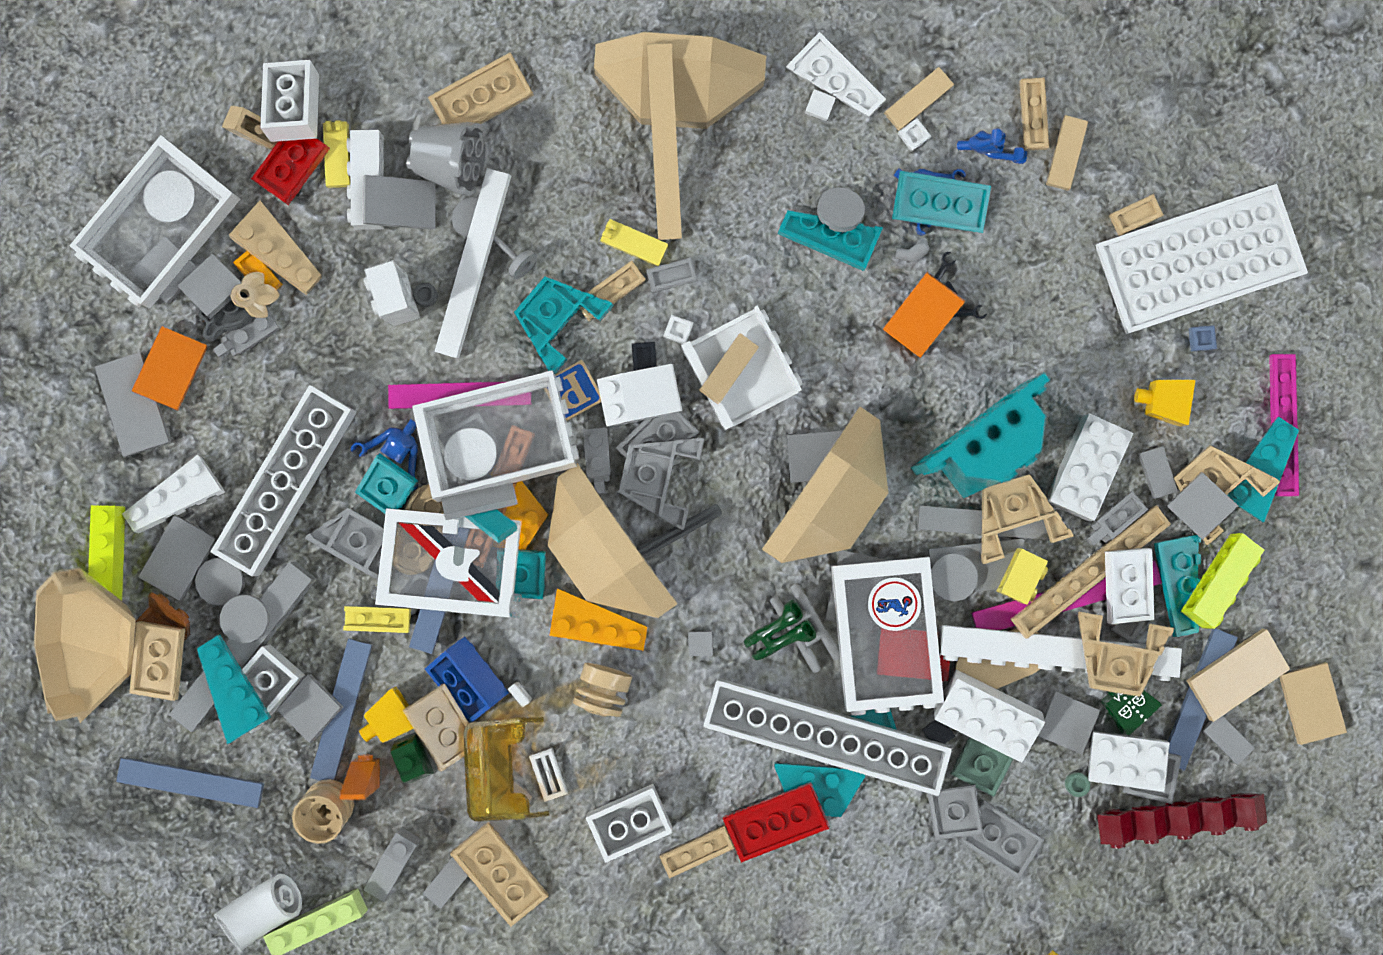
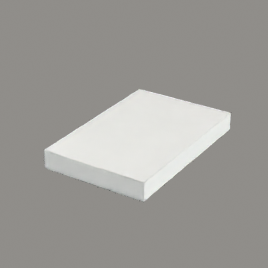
(1129, 585)

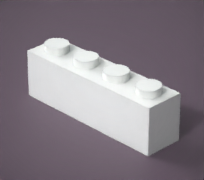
(366, 158)

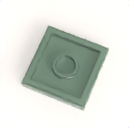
(981, 766)

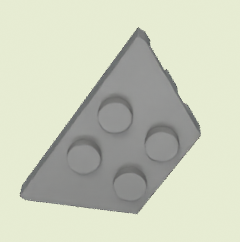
(352, 540)

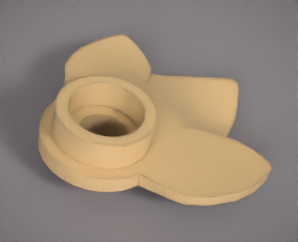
(258, 295)

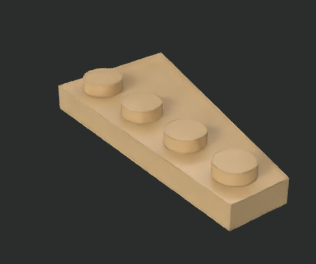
(271, 244)

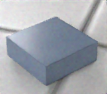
(1202, 338)

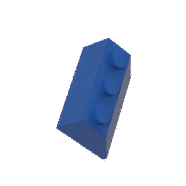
(467, 679)

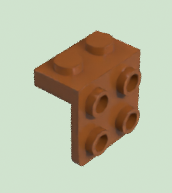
(162, 613)

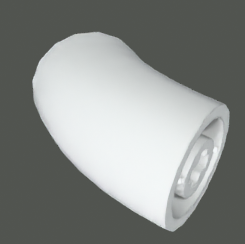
(260, 910)

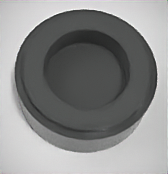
(425, 294)

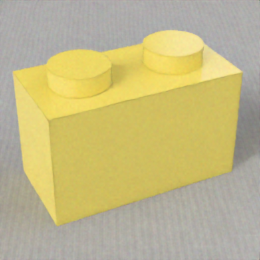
(1022, 576)

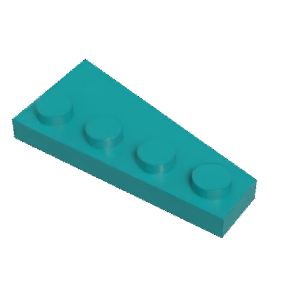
(848, 247)
(231, 691)

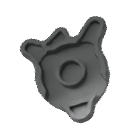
(227, 319)

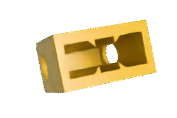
(1168, 400)
(386, 717)

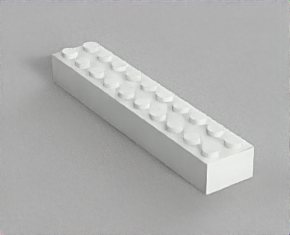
(828, 736)

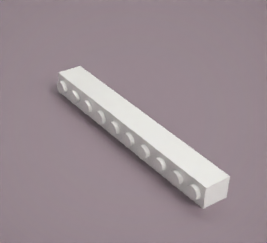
(1038, 649)

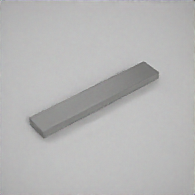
(971, 523)
(452, 874)

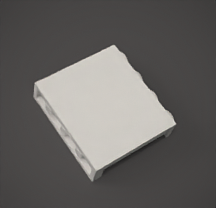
(762, 382)

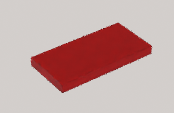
(776, 822)

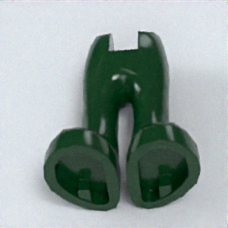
(791, 615)

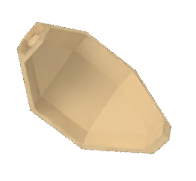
(707, 75)
(837, 497)
(600, 553)
(80, 643)

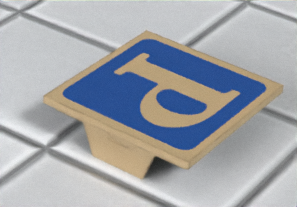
(578, 389)

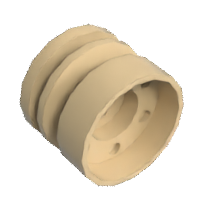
(602, 690)
(321, 812)

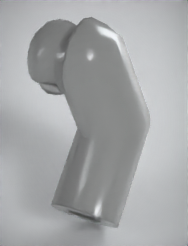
(913, 254)

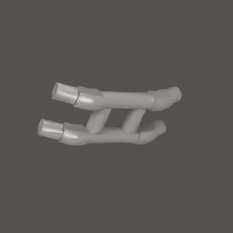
(821, 632)

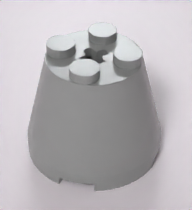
(449, 155)

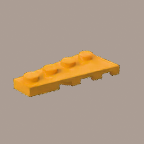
(588, 622)

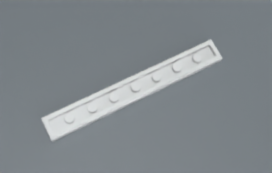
(473, 263)

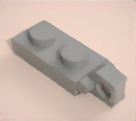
(245, 338)
(597, 457)
(1116, 519)

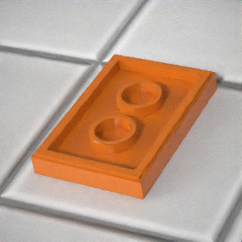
(923, 314)
(169, 368)

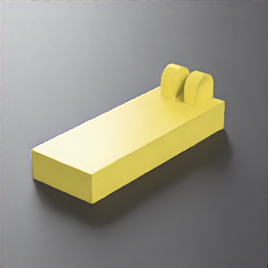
(336, 159)
(634, 242)
(377, 619)

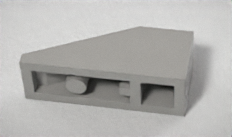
(392, 864)

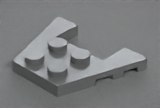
(648, 475)

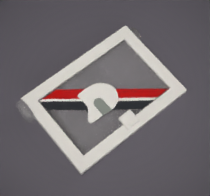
(446, 566)

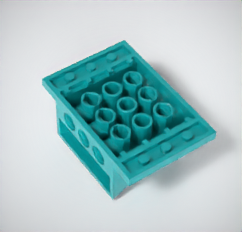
(992, 443)

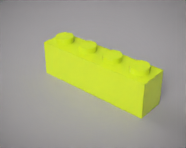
(107, 547)
(1223, 581)

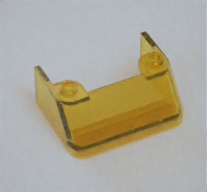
(490, 770)

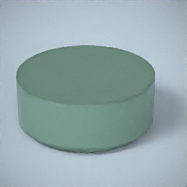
(1077, 784)

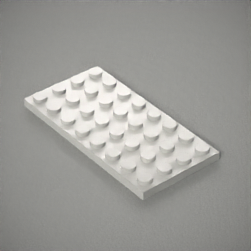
(1201, 259)

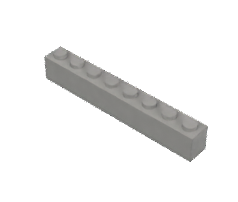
(280, 599)

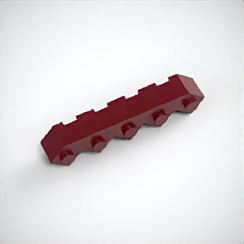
(1182, 819)

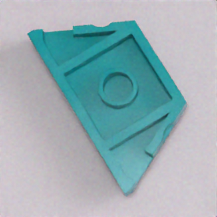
(832, 785)

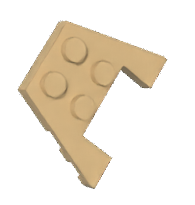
(1226, 474)
(1012, 506)
(1119, 666)

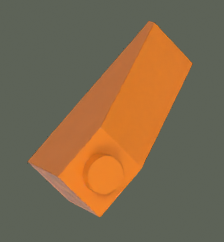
(361, 778)

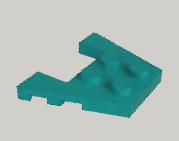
(549, 310)

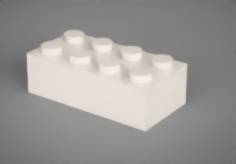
(1088, 467)
(989, 716)

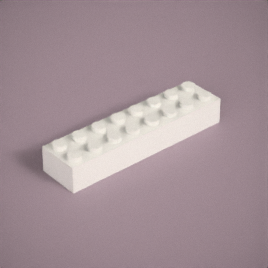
(283, 481)

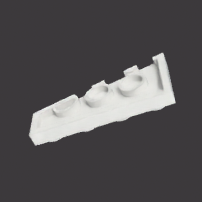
(833, 73)
(181, 490)

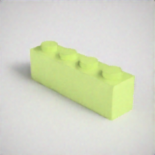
(316, 923)

